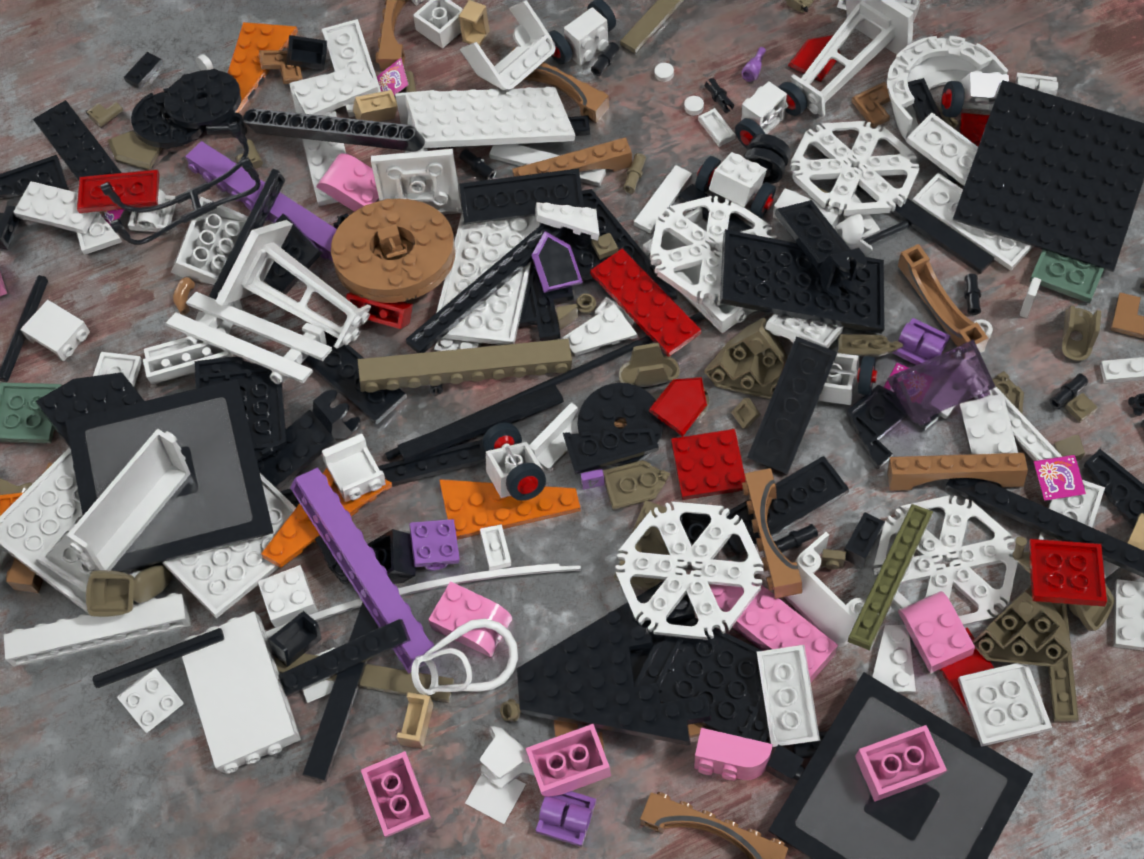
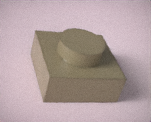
(604, 246)
(1081, 407)
(746, 413)
(833, 559)

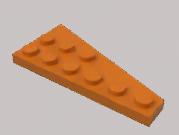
(245, 61)
(480, 506)
(299, 530)

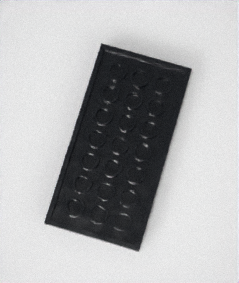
(783, 281)

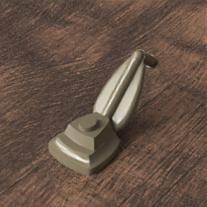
(114, 591)
(1091, 616)

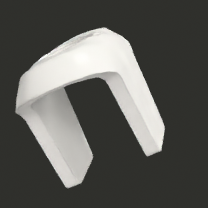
(851, 232)
(504, 759)

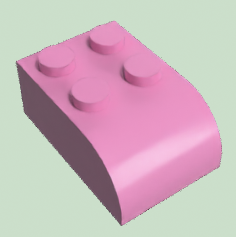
(349, 182)
(462, 605)
(937, 631)
(731, 755)
(569, 761)
(900, 763)
(395, 794)

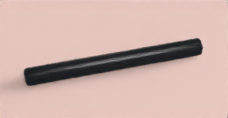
(18, 337)
(158, 658)

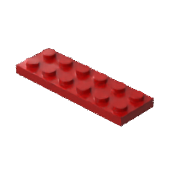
(645, 302)

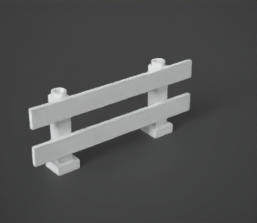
(310, 343)

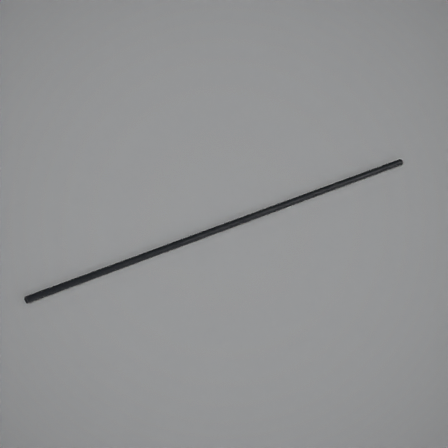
(629, 348)

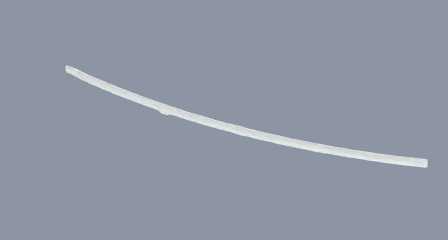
(444, 582)

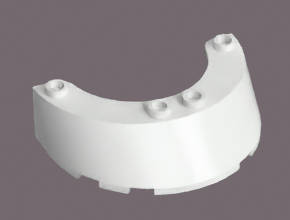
(938, 63)

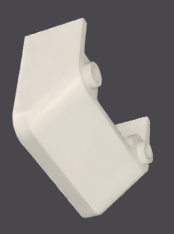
(533, 49)
(818, 602)

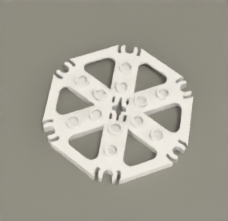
(848, 178)
(698, 245)
(964, 559)
(696, 584)

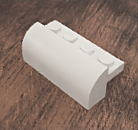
(177, 358)

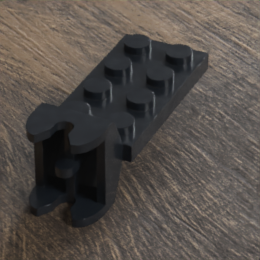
(823, 247)
(308, 438)

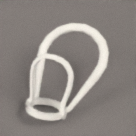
(467, 686)

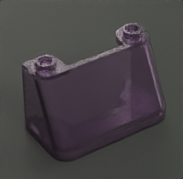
(942, 382)

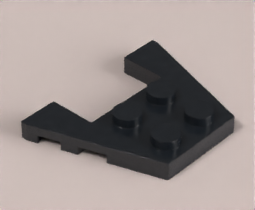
(875, 417)

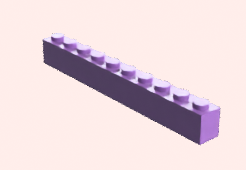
(213, 165)
(359, 562)

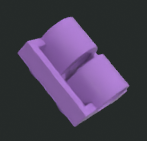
(921, 342)
(434, 544)
(566, 817)

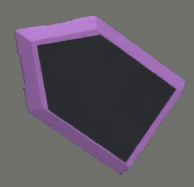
(555, 264)

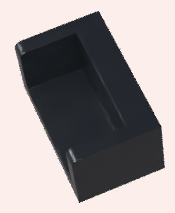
(306, 52)
(863, 539)
(295, 638)

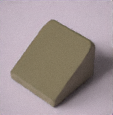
(566, 315)
(1070, 446)

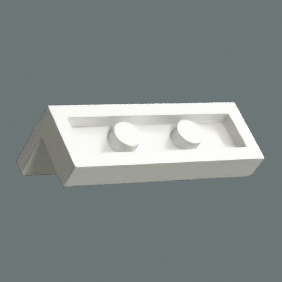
(550, 444)

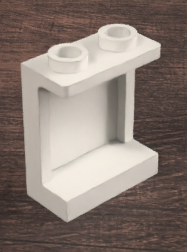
(55, 330)
(353, 468)

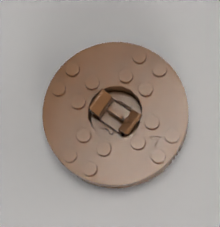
(393, 250)

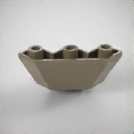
(749, 362)
(1025, 634)

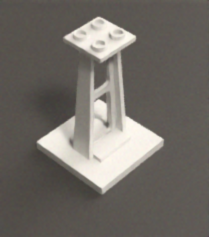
(881, 20)
(418, 174)
(255, 261)

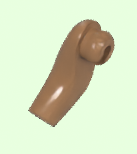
(181, 294)

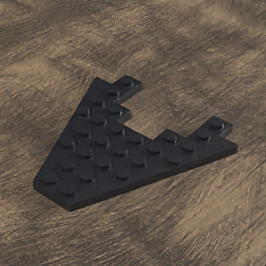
(539, 306)
(593, 681)

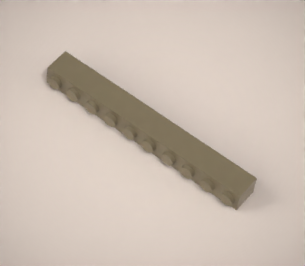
(464, 365)

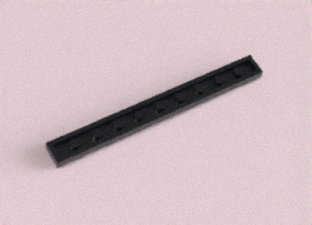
(479, 291)
(430, 465)
(1048, 521)

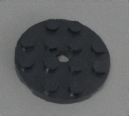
(189, 111)
(153, 128)
(615, 403)

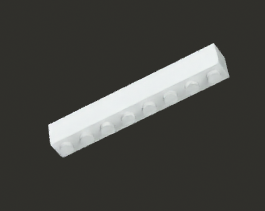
(91, 632)

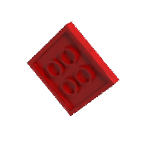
(708, 464)
(1067, 572)

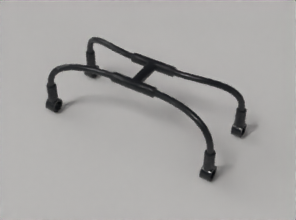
(191, 194)

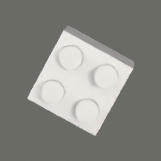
(438, 21)
(287, 595)

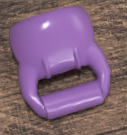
(752, 68)

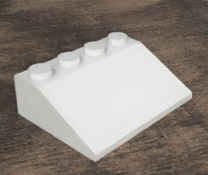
(208, 244)

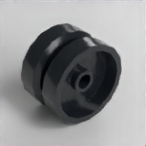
(769, 153)

